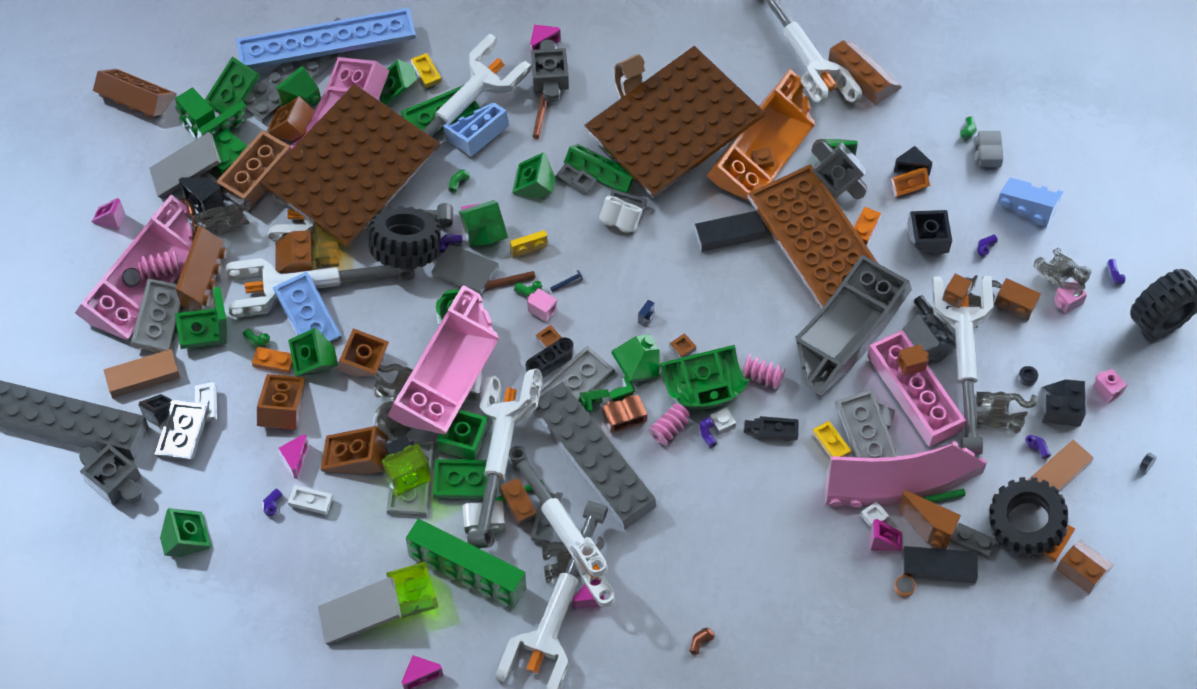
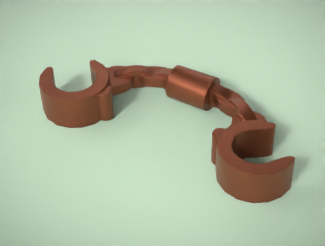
(191, 211)

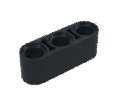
(554, 352)

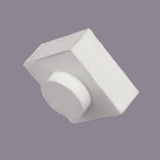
(722, 420)
(873, 512)

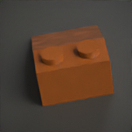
(280, 401)
(355, 451)
(929, 520)

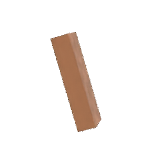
(141, 373)
(1064, 466)

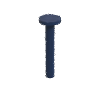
(578, 275)

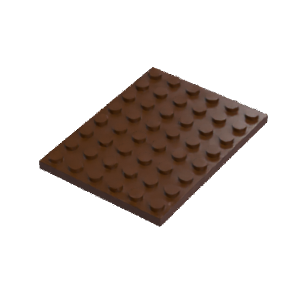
(674, 121)
(350, 165)

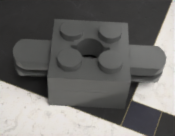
(549, 70)
(839, 169)
(111, 474)

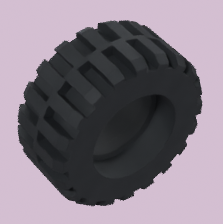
(404, 237)
(1166, 304)
(1028, 492)

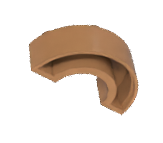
(629, 74)

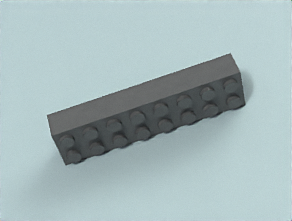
(70, 420)
(594, 455)

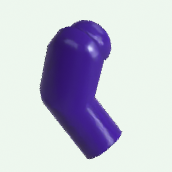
(448, 239)
(983, 244)
(1114, 272)
(705, 433)
(1038, 444)
(269, 502)

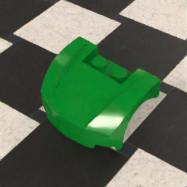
(704, 378)

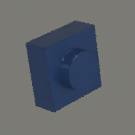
(646, 313)

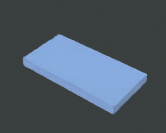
(305, 307)

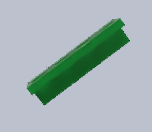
(599, 167)

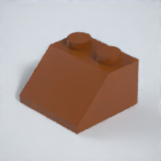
(291, 120)
(294, 252)
(362, 354)
(1084, 566)

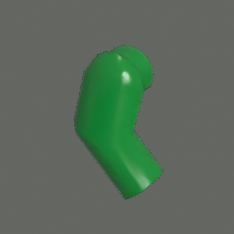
(970, 128)
(456, 178)
(526, 291)
(254, 340)

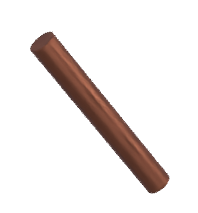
(539, 118)
(511, 279)

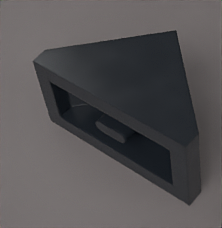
(912, 160)
(155, 408)

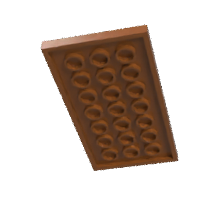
(810, 230)

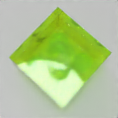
(406, 470)
(414, 589)

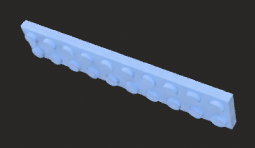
(326, 38)

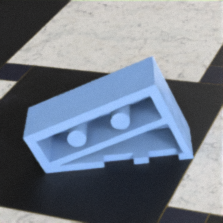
(477, 130)
(1030, 201)

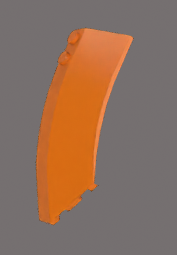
(781, 130)

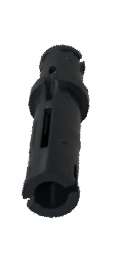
(927, 309)

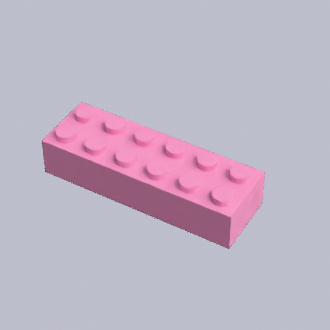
(918, 393)

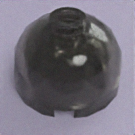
(390, 427)

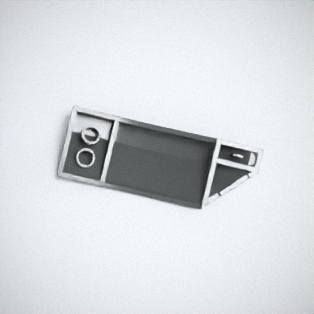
(849, 323)

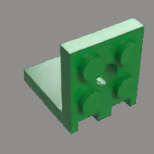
(210, 320)

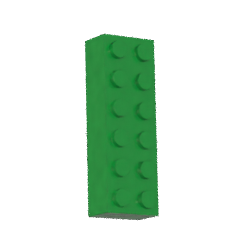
(466, 563)

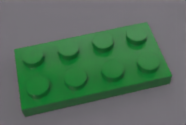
(424, 113)

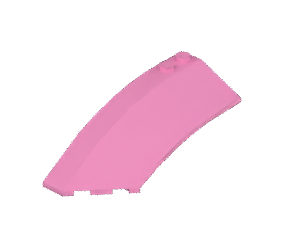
(364, 73)
(111, 303)
(447, 366)
(867, 480)

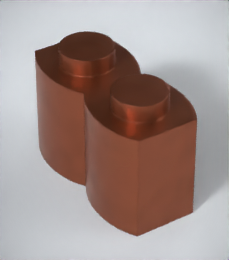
(624, 413)

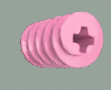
(158, 265)
(763, 372)
(668, 423)

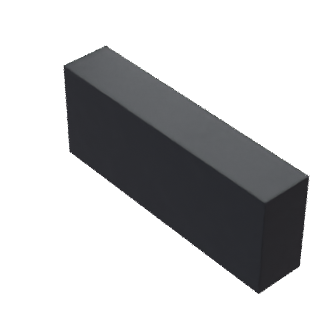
(729, 231)
(940, 564)

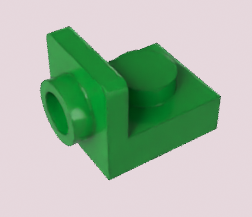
(619, 393)
(588, 397)

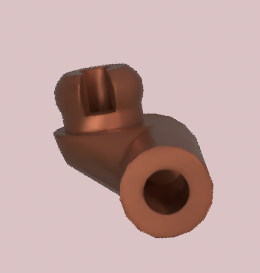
(698, 638)

